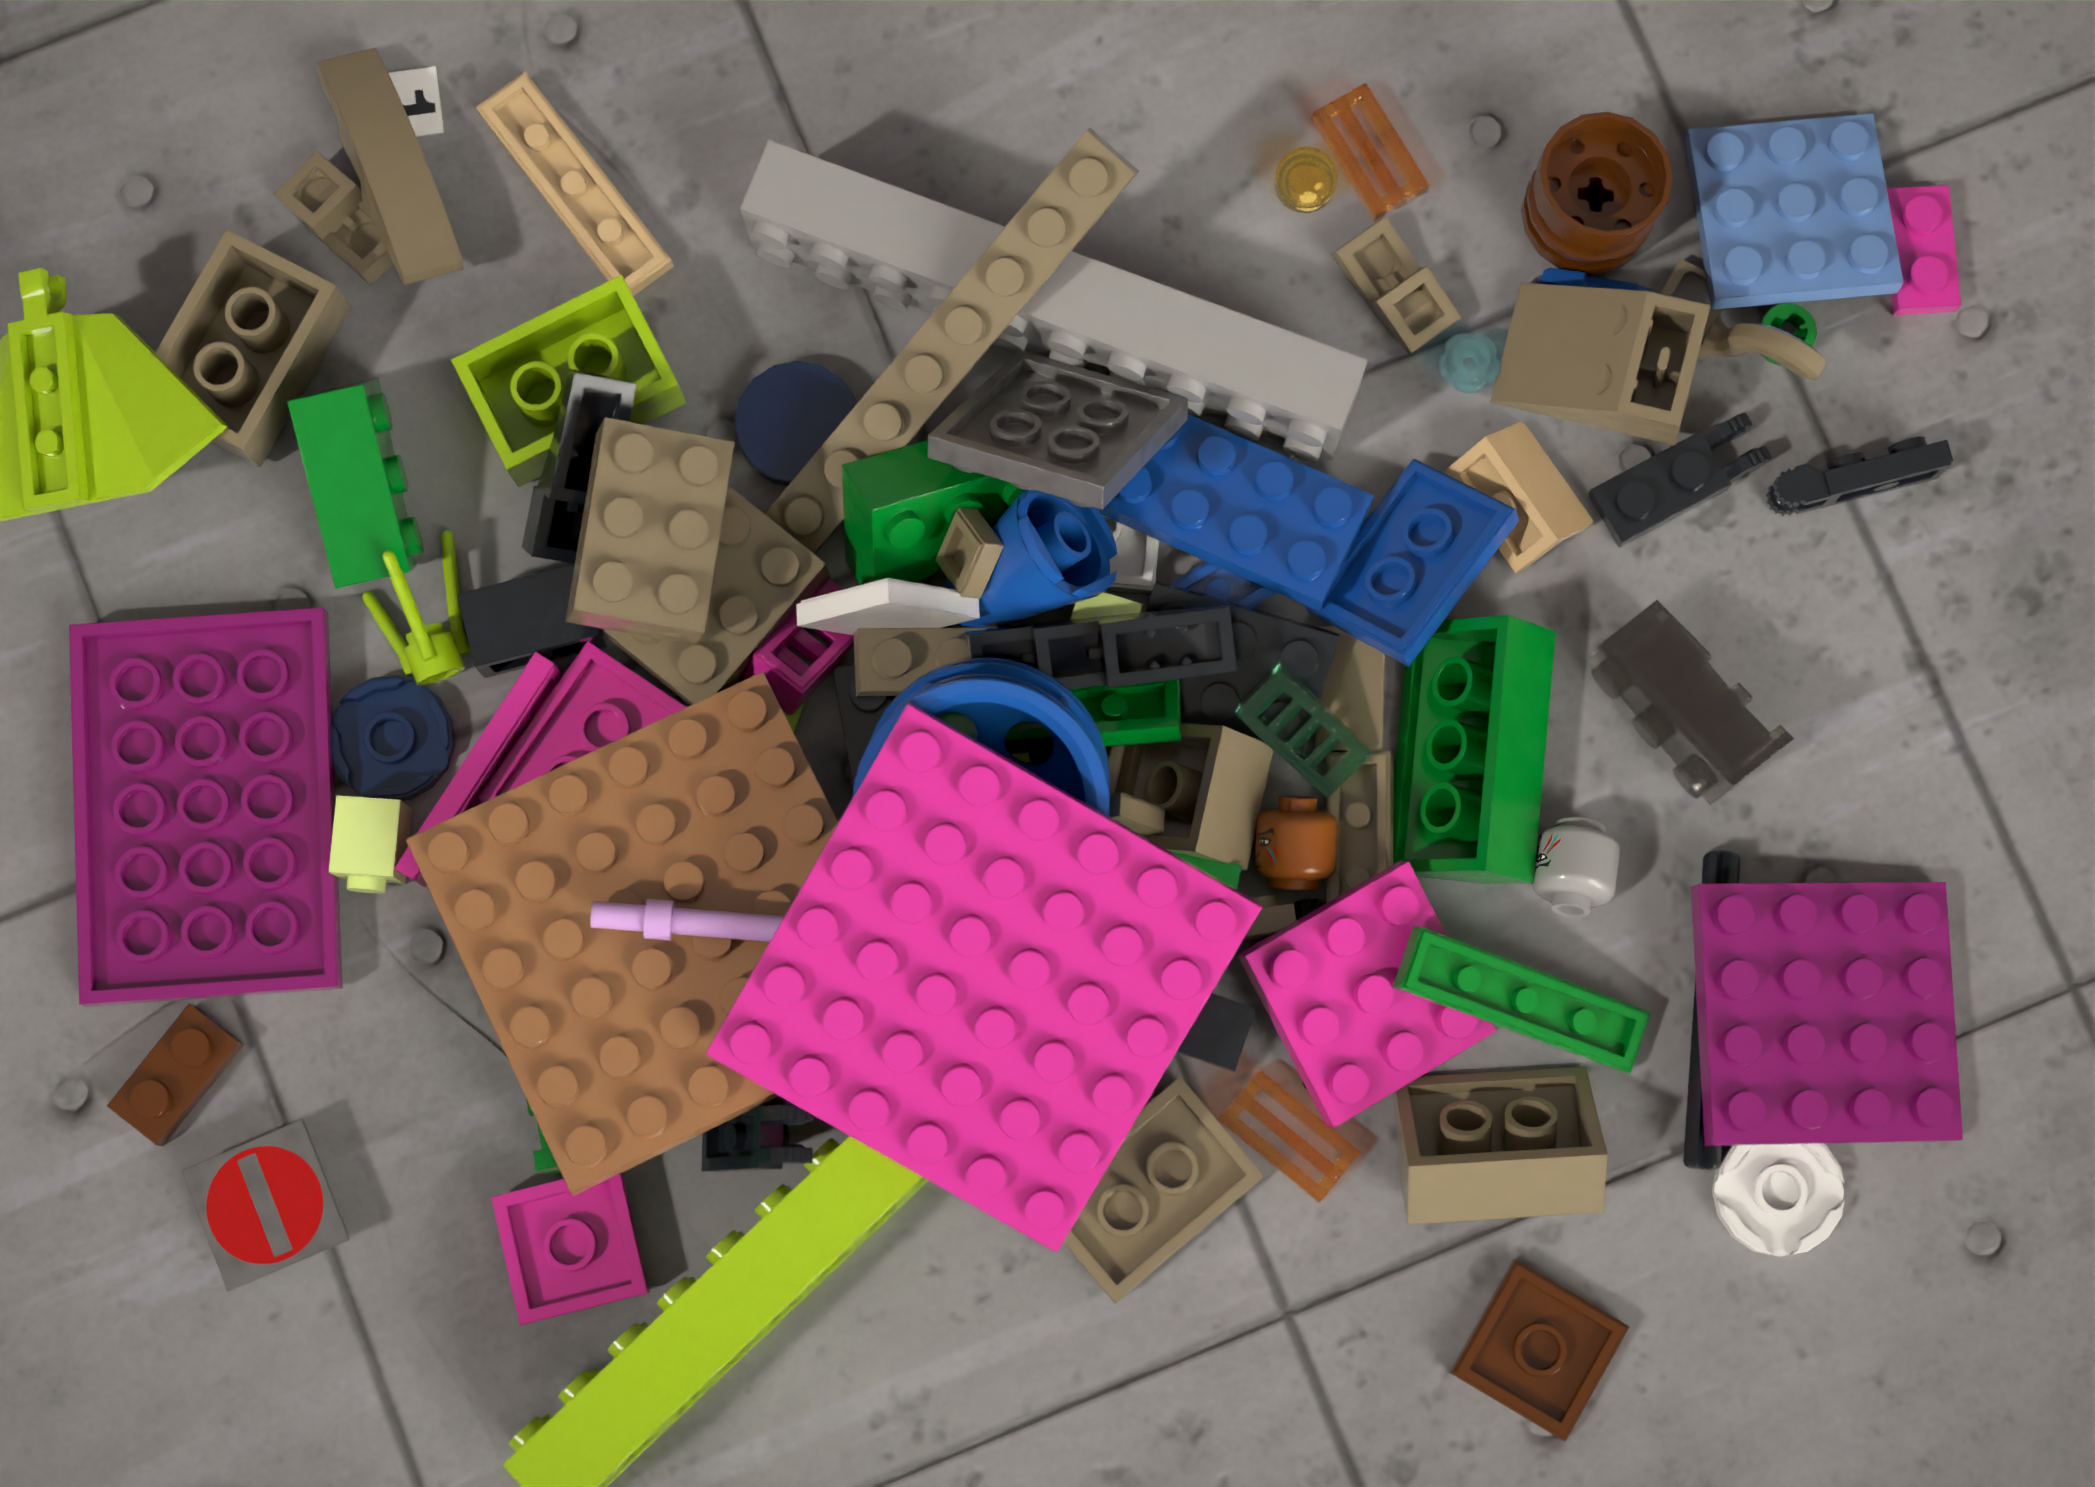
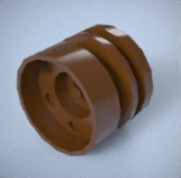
(1614, 167)

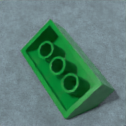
(1473, 751)

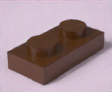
(175, 1075)

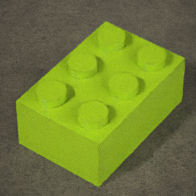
(524, 372)

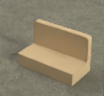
(1520, 474)

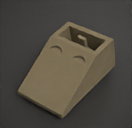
(1602, 357)

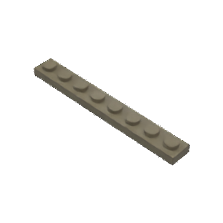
(958, 332)

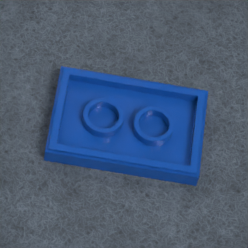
(1415, 561)

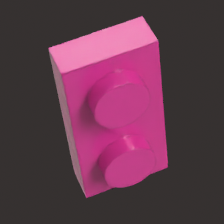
(1925, 250)

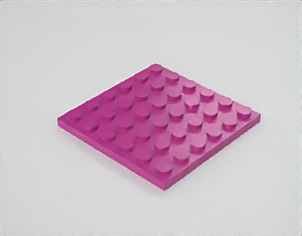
(983, 977)

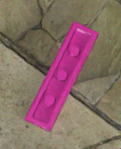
(490, 750)

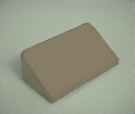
(1355, 691)

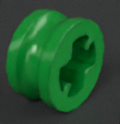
(1797, 316)

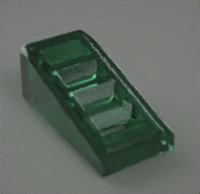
(1266, 693)

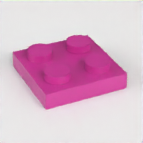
(568, 1248)

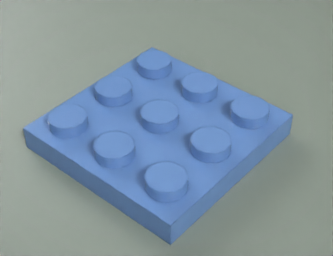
(1793, 211)

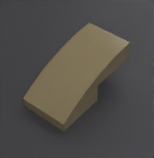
(336, 214)
(1395, 286)

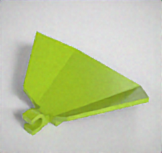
(87, 408)

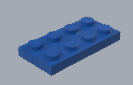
(1245, 510)

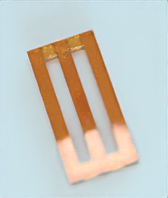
(1395, 195)
(1331, 1171)

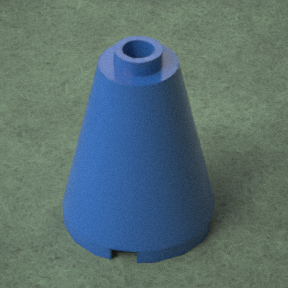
(1048, 559)

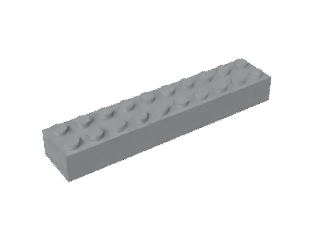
(1081, 316)

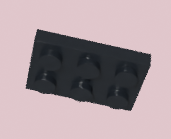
(1260, 646)

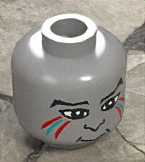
(1576, 866)

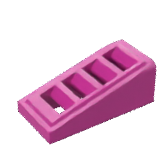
(786, 673)

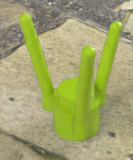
(431, 651)

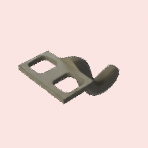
(1749, 337)

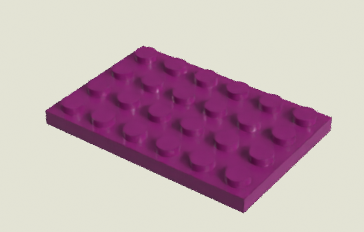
(204, 807)

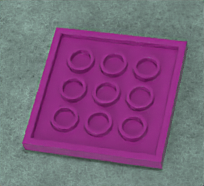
(1825, 1013)

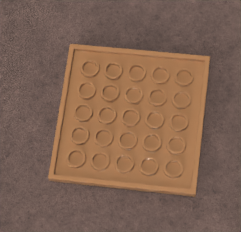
(599, 1019)

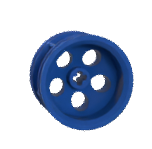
(995, 698)

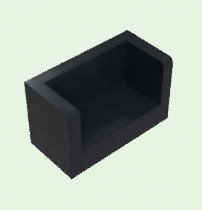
(523, 617)

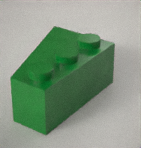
(903, 507)

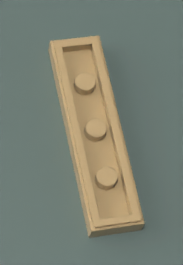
(573, 184)

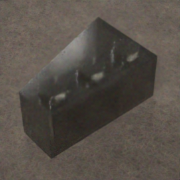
(1684, 703)

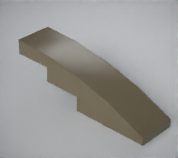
(390, 166)

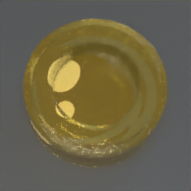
(1305, 179)

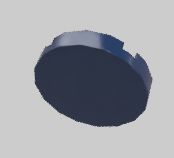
(789, 417)
(409, 753)

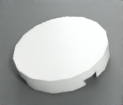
(1754, 1196)

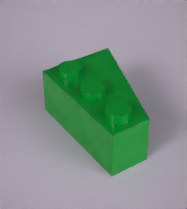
(355, 481)

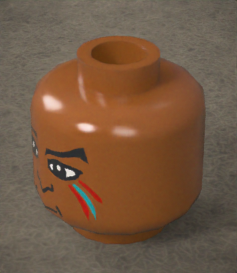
(1295, 844)

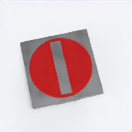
(265, 1205)

